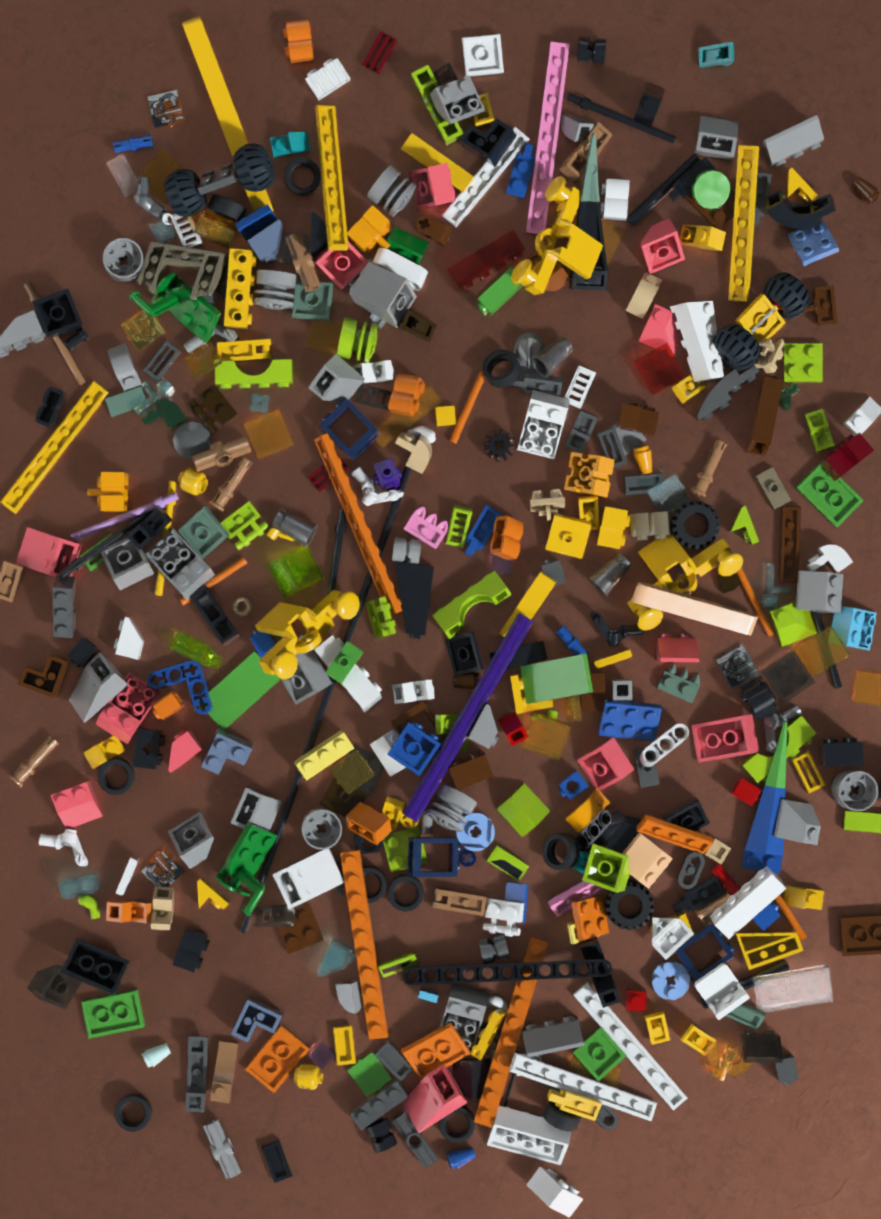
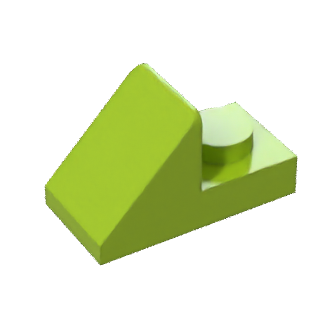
(744, 520)

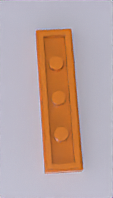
(674, 834)

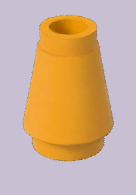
(643, 458)

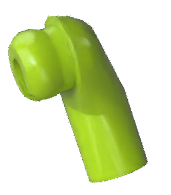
(91, 903)

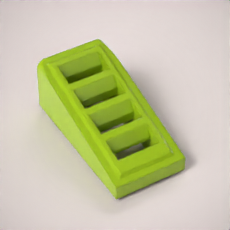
(460, 509)

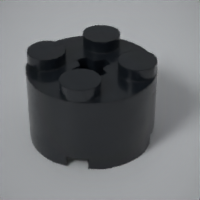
(759, 697)

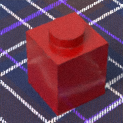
(513, 728)
(746, 792)
(635, 999)

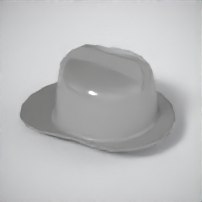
(525, 347)

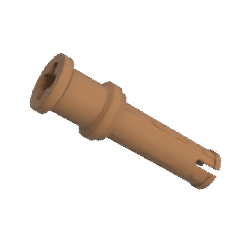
(705, 476)
(226, 491)
(27, 768)

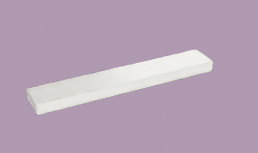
(482, 182)

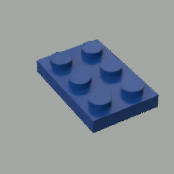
(629, 720)

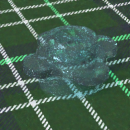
(261, 408)

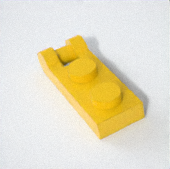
(244, 350)

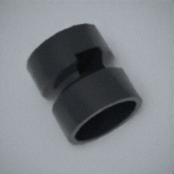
(598, 49)
(376, 1130)

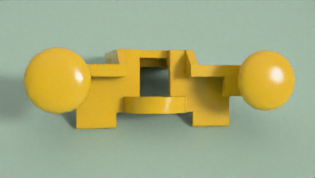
(581, 250)
(665, 554)
(317, 622)

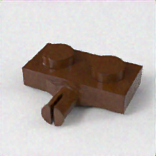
(824, 305)

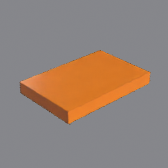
(436, 1049)
(277, 1058)

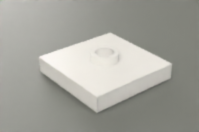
(482, 55)

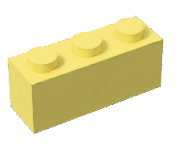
(323, 755)

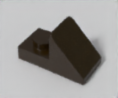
(417, 325)

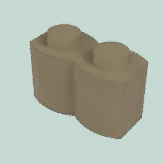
(650, 524)

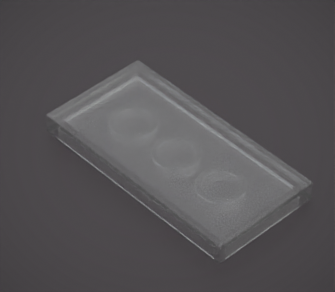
(793, 988)

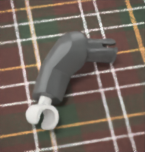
(147, 203)

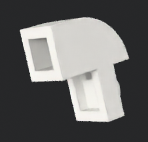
(375, 372)
(833, 555)
(413, 691)

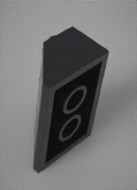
(95, 967)

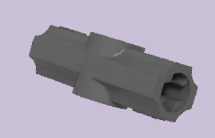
(422, 1149)

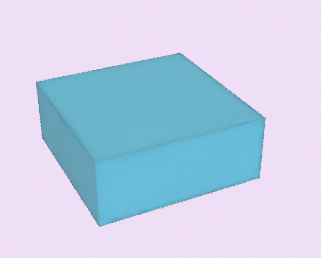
(428, 995)

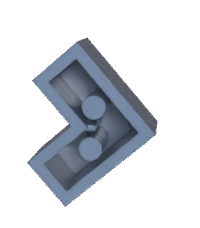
(225, 746)
(255, 1014)

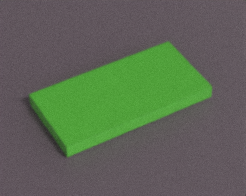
(556, 679)
(239, 691)

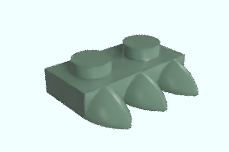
(678, 684)

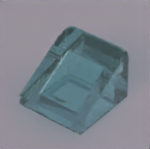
(163, 232)

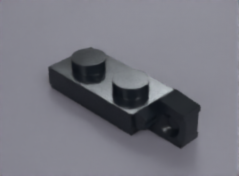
(684, 184)
(699, 895)

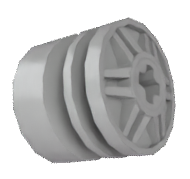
(391, 191)
(121, 249)
(274, 289)
(865, 791)
(451, 808)
(325, 839)

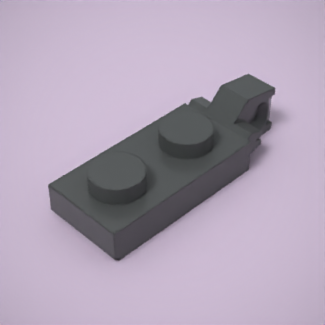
(762, 191)
(528, 382)

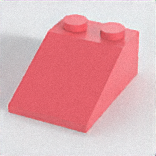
(676, 649)
(725, 738)

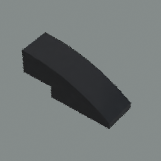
(215, 616)

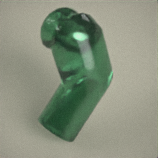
(785, 397)

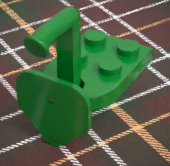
(175, 295)
(244, 863)

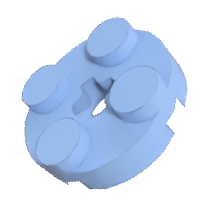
(482, 840)
(671, 991)

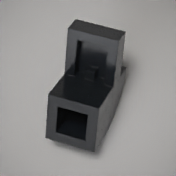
(149, 528)

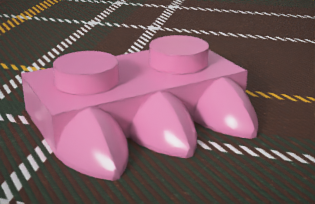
(426, 529)

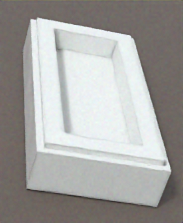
(127, 875)

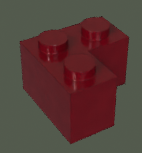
(850, 453)

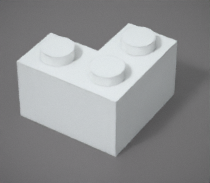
(555, 1192)

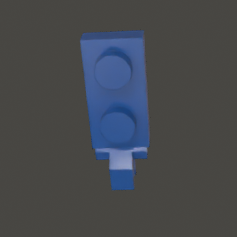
(521, 173)
(482, 530)

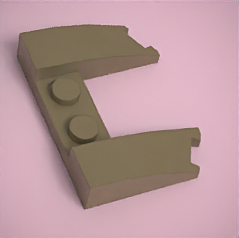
(160, 255)

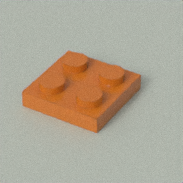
(590, 917)

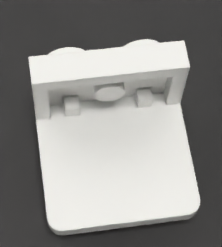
(721, 991)

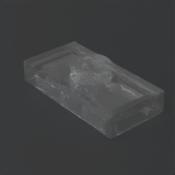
(123, 175)

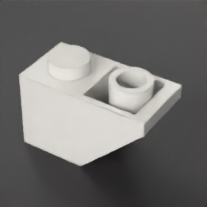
(130, 640)

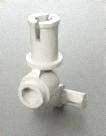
(371, 494)
(67, 839)

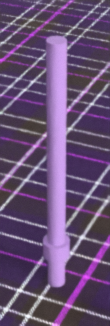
(160, 501)

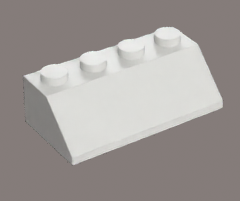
(528, 1135)

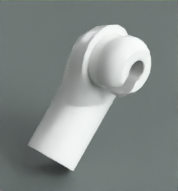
(423, 430)

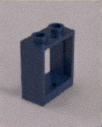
(363, 442)
(414, 856)
(687, 962)

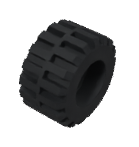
(702, 509)
(636, 920)

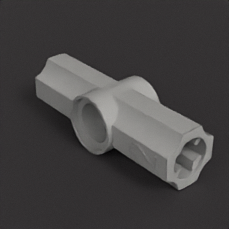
(222, 1149)

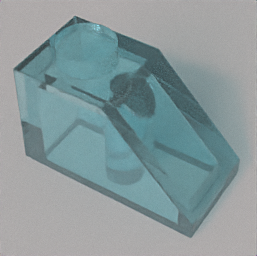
(336, 958)

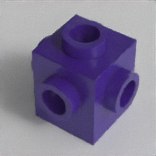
(387, 475)

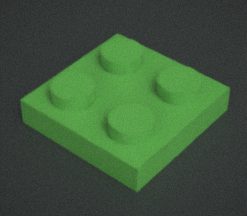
(599, 1054)

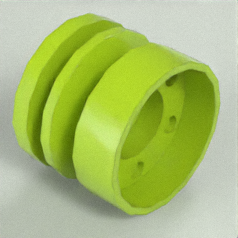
(357, 340)

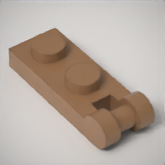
(459, 902)

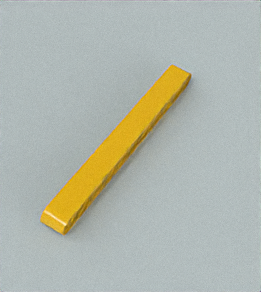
(220, 97)

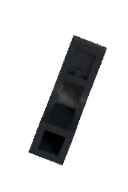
(798, 215)
(604, 985)

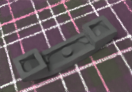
(196, 1073)

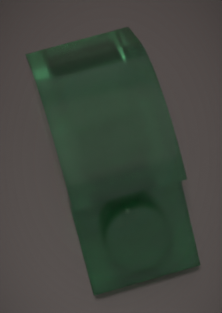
(168, 410)

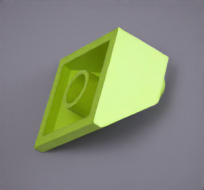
(792, 623)
(607, 869)

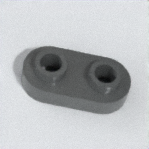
(692, 870)
(603, 1112)

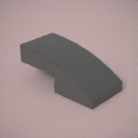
(581, 431)

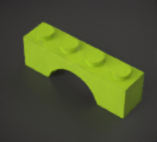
(426, 83)
(279, 373)
(452, 616)
(798, 733)

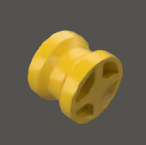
(407, 822)

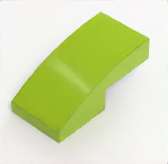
(819, 431)

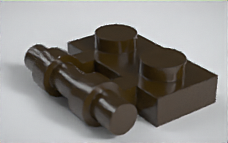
(217, 404)

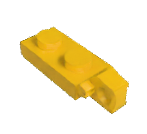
(488, 1034)
(575, 1103)

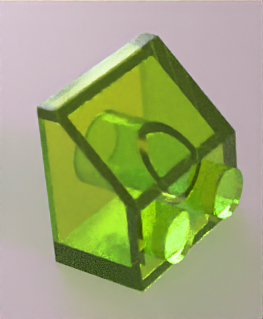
(295, 571)

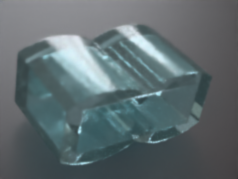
(84, 885)

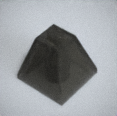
(54, 986)

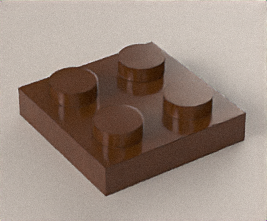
(303, 932)

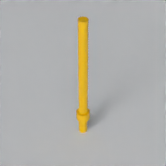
(169, 510)

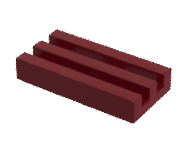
(387, 38)
(315, 482)

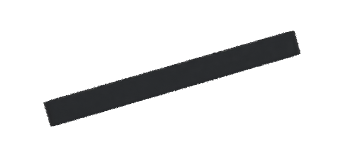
(536, 974)

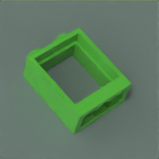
(497, 294)

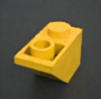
(702, 237)

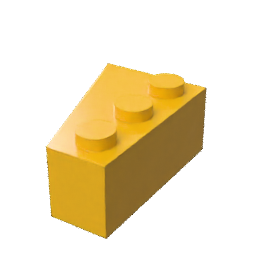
(767, 947)

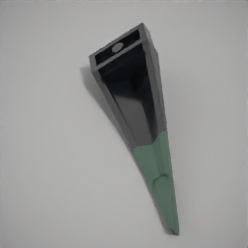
(590, 222)

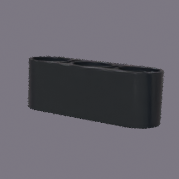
(527, 654)
(600, 829)

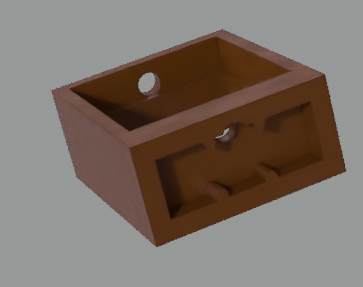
(410, 713)

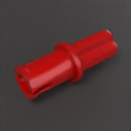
(726, 880)

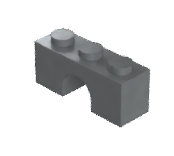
(63, 602)
(381, 1103)

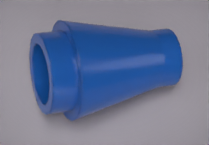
(460, 1157)

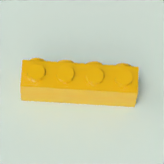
(239, 288)

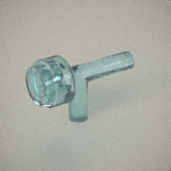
(165, 390)
(770, 600)

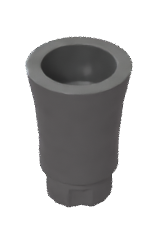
(551, 356)
(295, 527)
(610, 574)

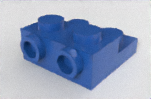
(414, 748)

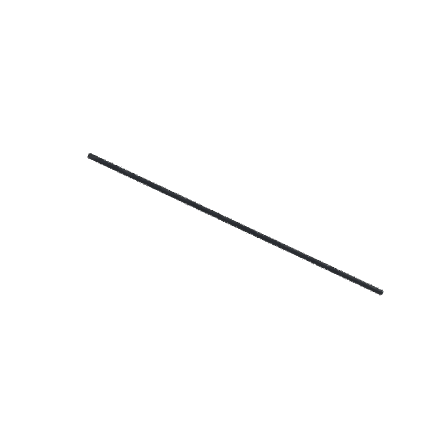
(326, 697)

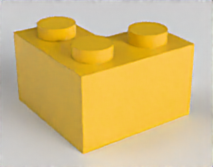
(612, 526)

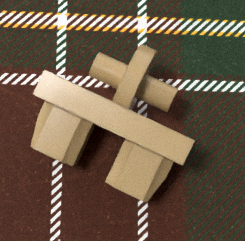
(769, 353)
(547, 506)

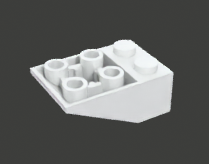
(543, 424)
(308, 878)

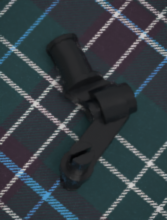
(614, 636)

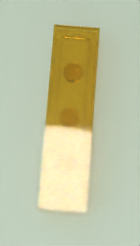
(399, 423)

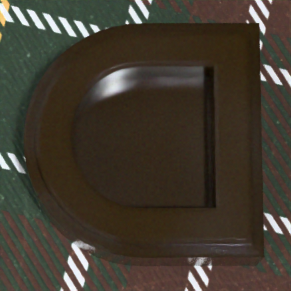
(728, 583)

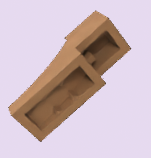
(576, 162)
(224, 1071)

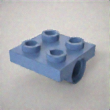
(813, 243)

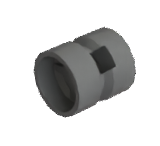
(494, 949)

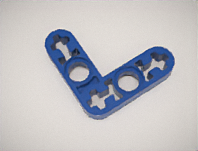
(191, 680)

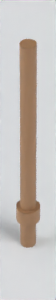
(58, 340)

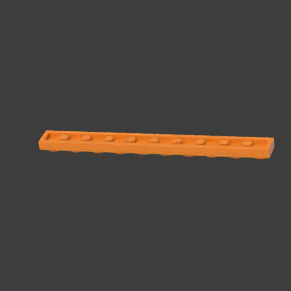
(357, 523)
(364, 944)
(509, 1037)

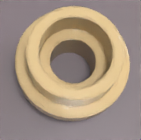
(237, 602)

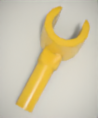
(273, 533)

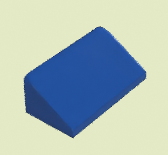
(518, 893)

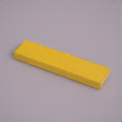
(430, 157)
(532, 600)

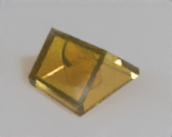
(216, 228)

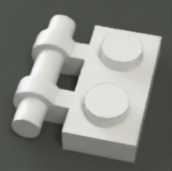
(503, 910)

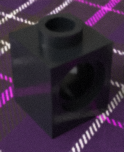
(82, 652)
(359, 845)

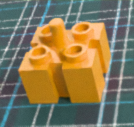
(370, 231)
(589, 474)
(111, 491)

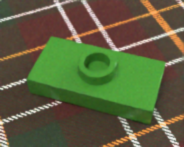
(344, 662)

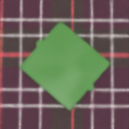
(369, 1074)

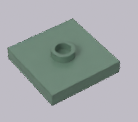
(313, 304)
(203, 532)

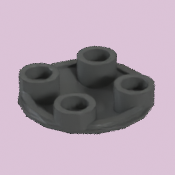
(191, 439)

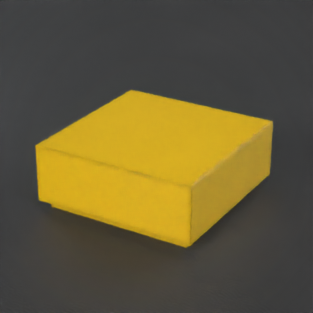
(445, 416)

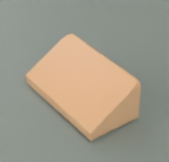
(706, 910)

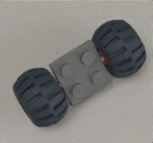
(188, 192)

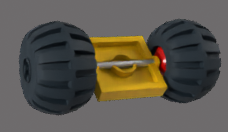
(781, 297)

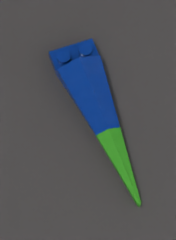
(761, 846)

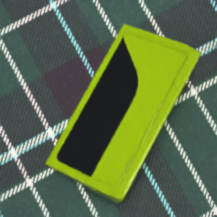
(507, 862)
(398, 964)

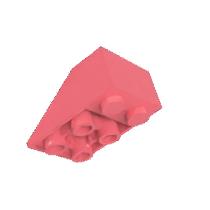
(47, 552)
(128, 709)
(433, 1098)

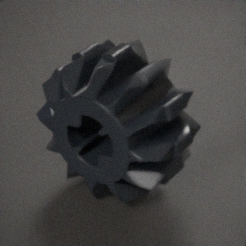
(497, 439)

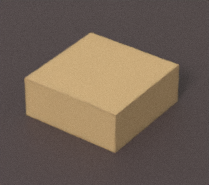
(718, 851)

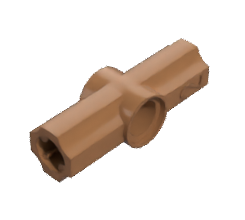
(302, 262)
(221, 454)

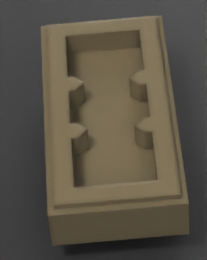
(773, 488)

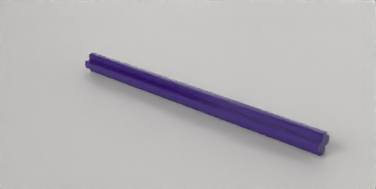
(467, 717)

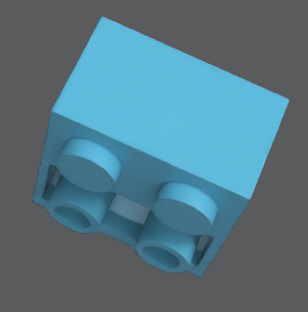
(854, 627)

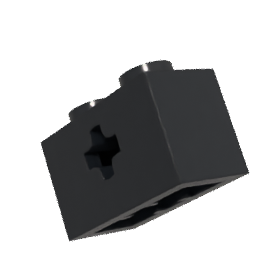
(141, 756)

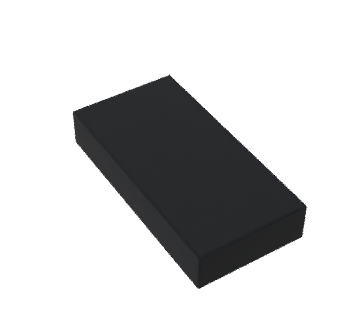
(277, 1161)

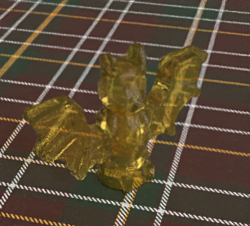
(724, 1064)

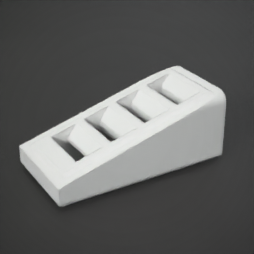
(193, 244)
(587, 372)

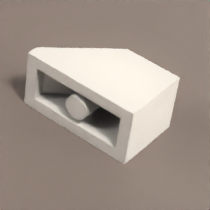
(863, 417)

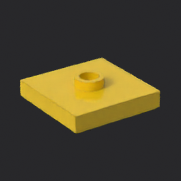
(568, 535)

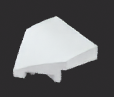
(669, 935)

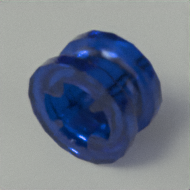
(468, 863)

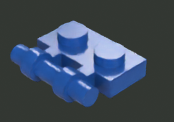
(256, 222)

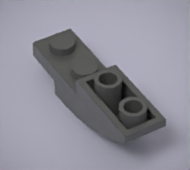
(719, 396)

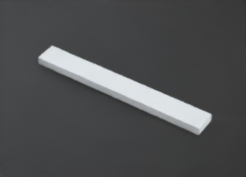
(630, 1046)
(575, 1083)

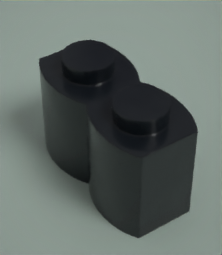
(52, 402)
(190, 950)

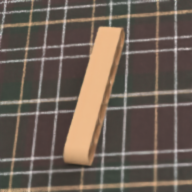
(694, 608)

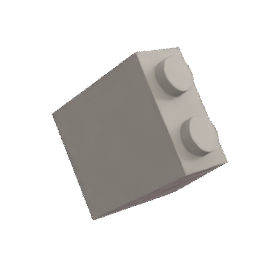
(383, 293)

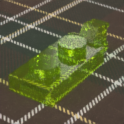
(195, 650)

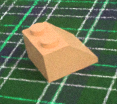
(646, 860)

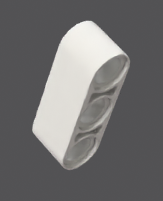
(397, 264)
(672, 741)

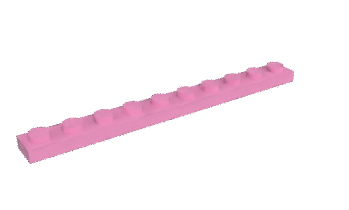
(547, 136)

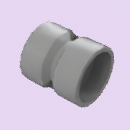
(406, 551)

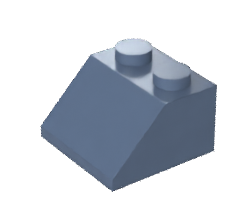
(267, 242)

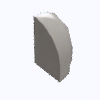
(575, 127)
(350, 995)

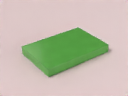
(832, 498)
(113, 1013)

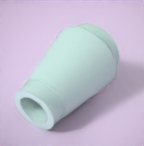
(155, 1055)

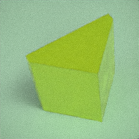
(523, 810)

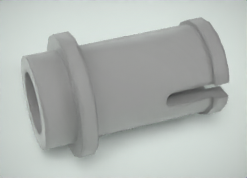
(426, 823)

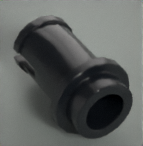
(76, 339)

